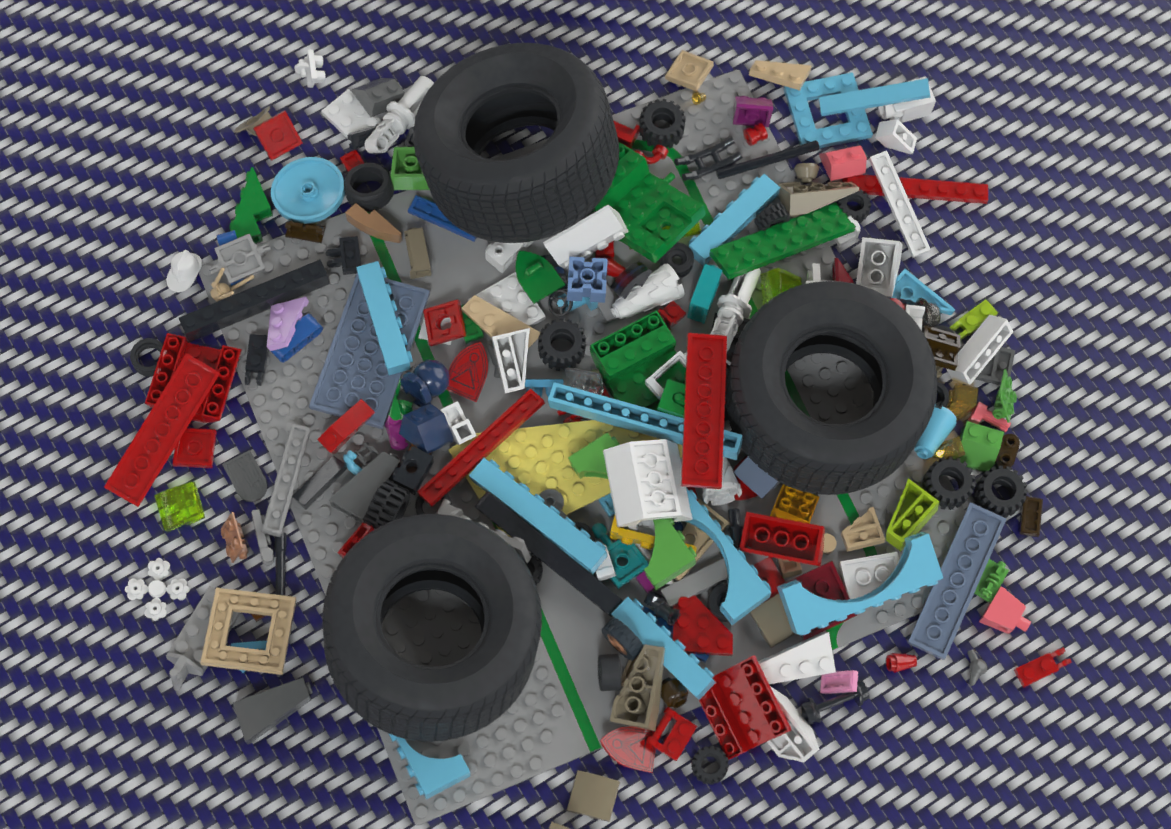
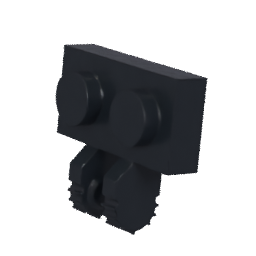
(349, 254)

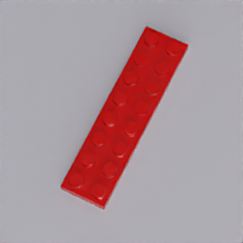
(704, 411)
(162, 430)

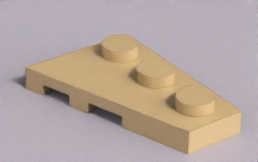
(781, 73)

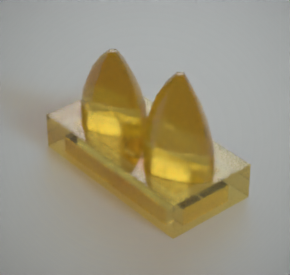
(950, 448)

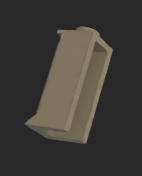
(417, 253)

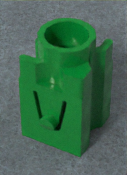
(672, 399)

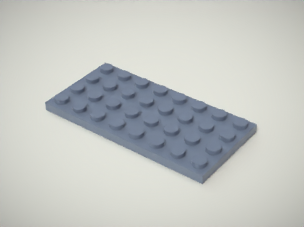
(355, 360)

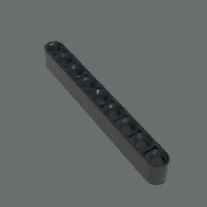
(549, 553)

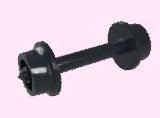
(811, 711)

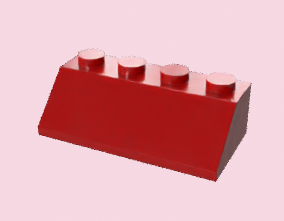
(783, 539)

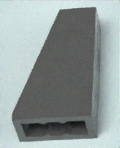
(357, 494)
(267, 709)

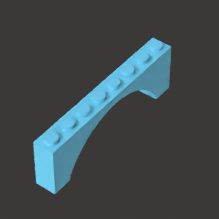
(914, 570)
(745, 587)

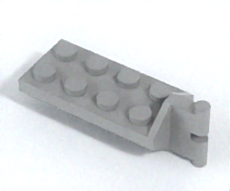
(517, 543)
(189, 645)

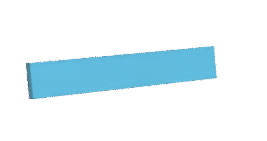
(874, 97)

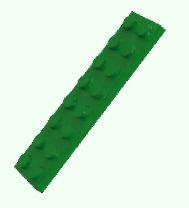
(781, 241)

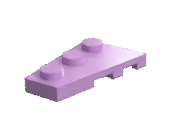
(282, 322)

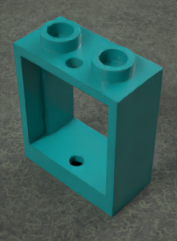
(704, 293)

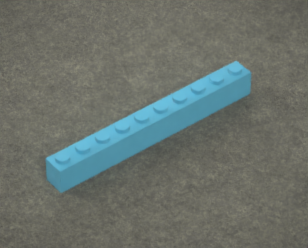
(629, 416)

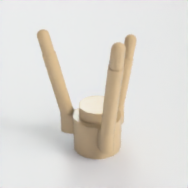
(221, 290)

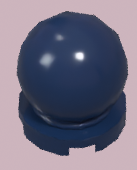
(427, 381)

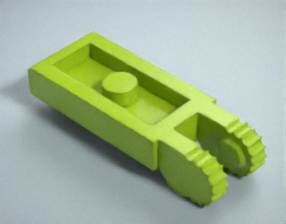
(974, 318)

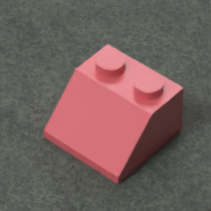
(844, 162)

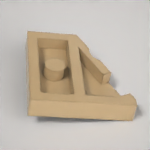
(863, 532)

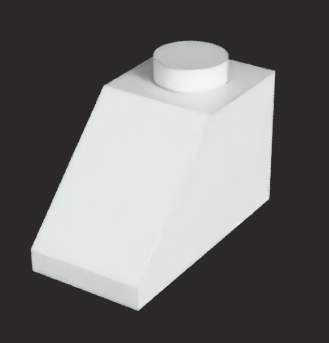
(896, 136)

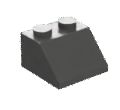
(378, 94)

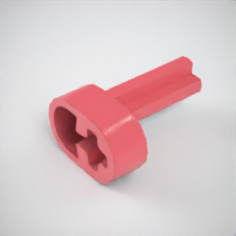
(982, 413)

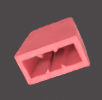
(1005, 613)

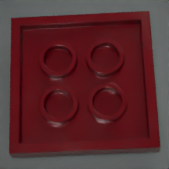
(825, 583)

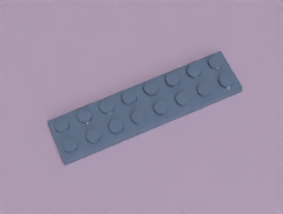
(961, 575)

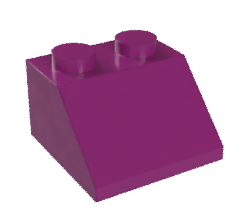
(752, 111)

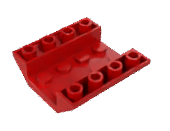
(223, 361)
(743, 708)

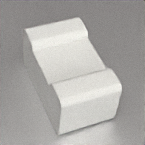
(606, 569)

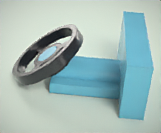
(568, 306)

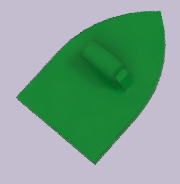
(536, 276)

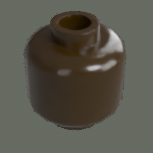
(673, 693)

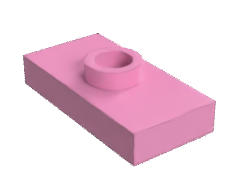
(839, 682)

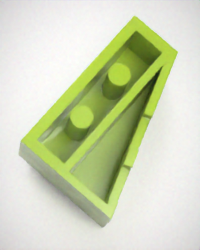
(911, 515)

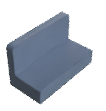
(755, 478)

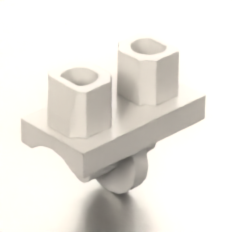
(308, 66)

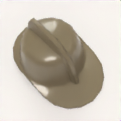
(254, 121)

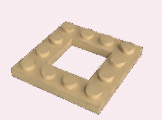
(267, 661)

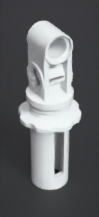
(399, 117)
(735, 305)

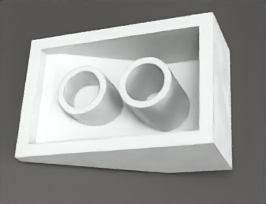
(879, 264)

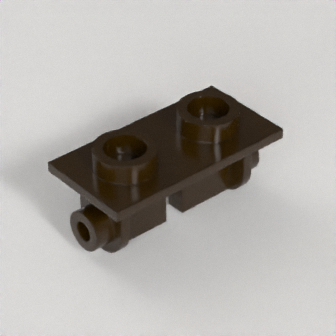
(305, 232)

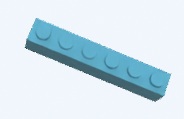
(734, 218)
(383, 318)
(677, 661)

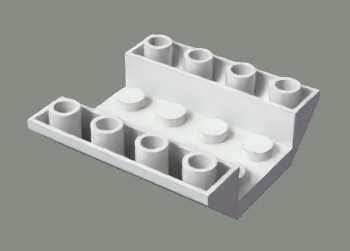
(646, 482)

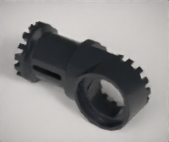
(661, 608)

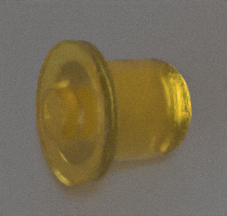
(698, 97)

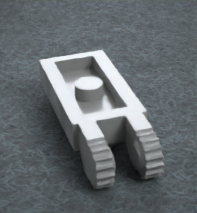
(262, 539)

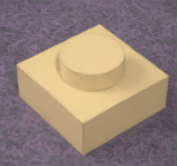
(789, 568)

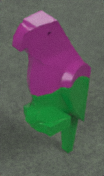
(394, 419)

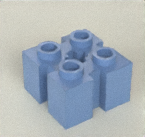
(594, 287)

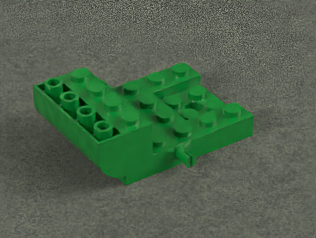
(649, 206)
(633, 356)

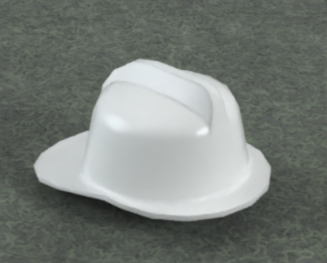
(183, 271)

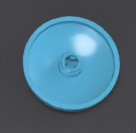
(308, 190)

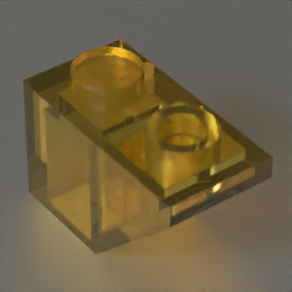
(962, 400)

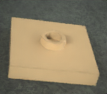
(689, 70)

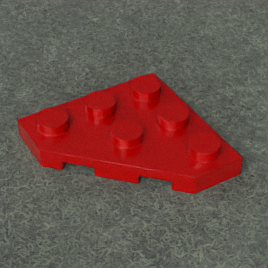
(700, 629)

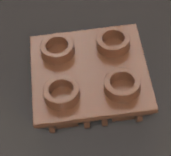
(232, 533)

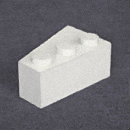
(512, 358)

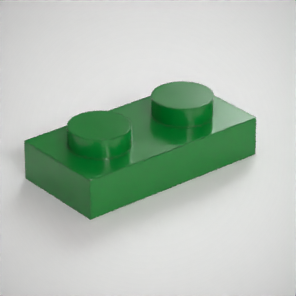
(472, 330)

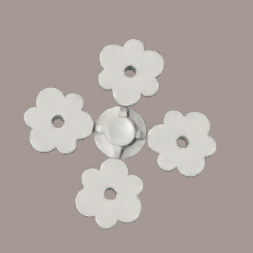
(157, 589)

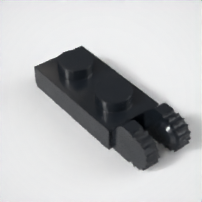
(256, 358)

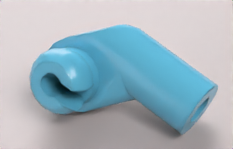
(351, 465)

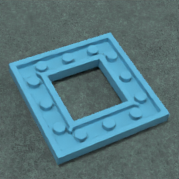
(856, 128)

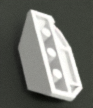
(799, 742)

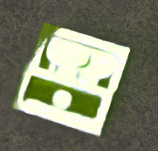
(179, 506)

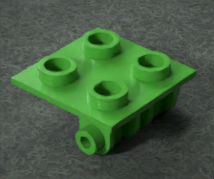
(1005, 399)
(991, 580)

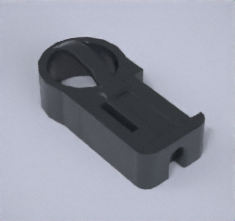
(359, 137)

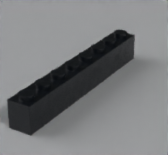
(254, 300)

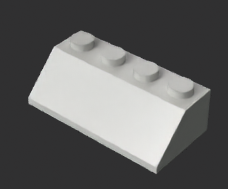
(587, 236)

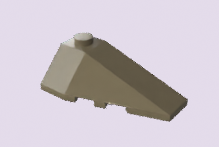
(806, 198)
(640, 696)

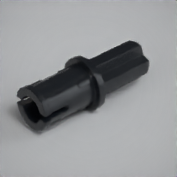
(735, 526)

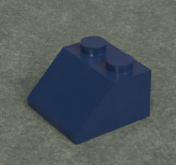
(426, 428)

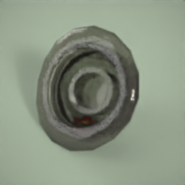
(932, 313)

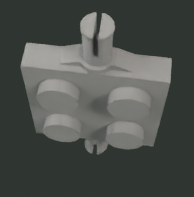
(239, 258)

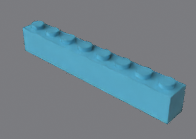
(540, 516)

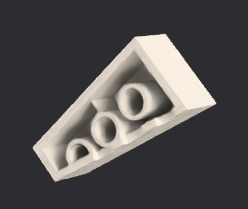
(800, 661)

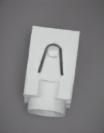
(908, 110)

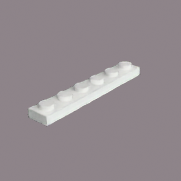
(899, 204)

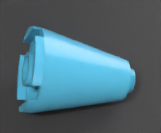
(936, 432)

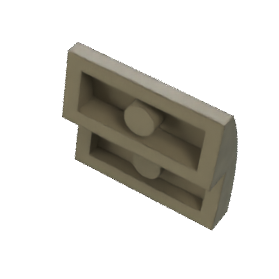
(772, 621)
(593, 796)

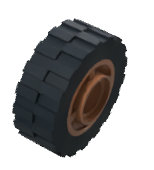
(622, 638)

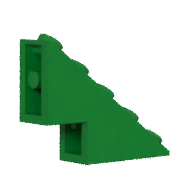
(251, 209)

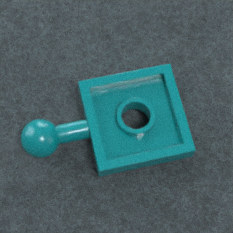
(636, 560)

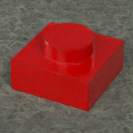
(351, 160)

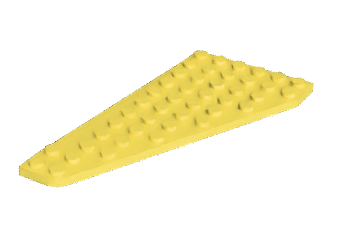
(541, 461)

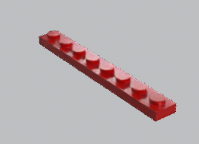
(926, 189)
(480, 447)

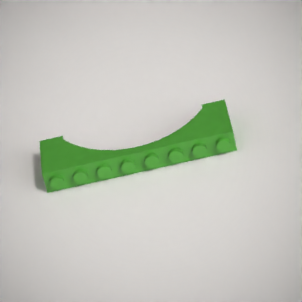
(670, 552)

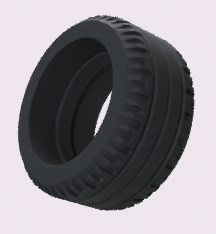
(365, 173)

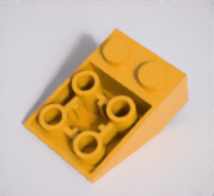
(794, 505)

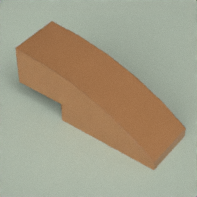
(373, 224)

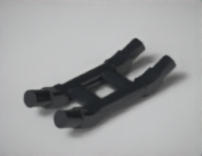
(713, 151)

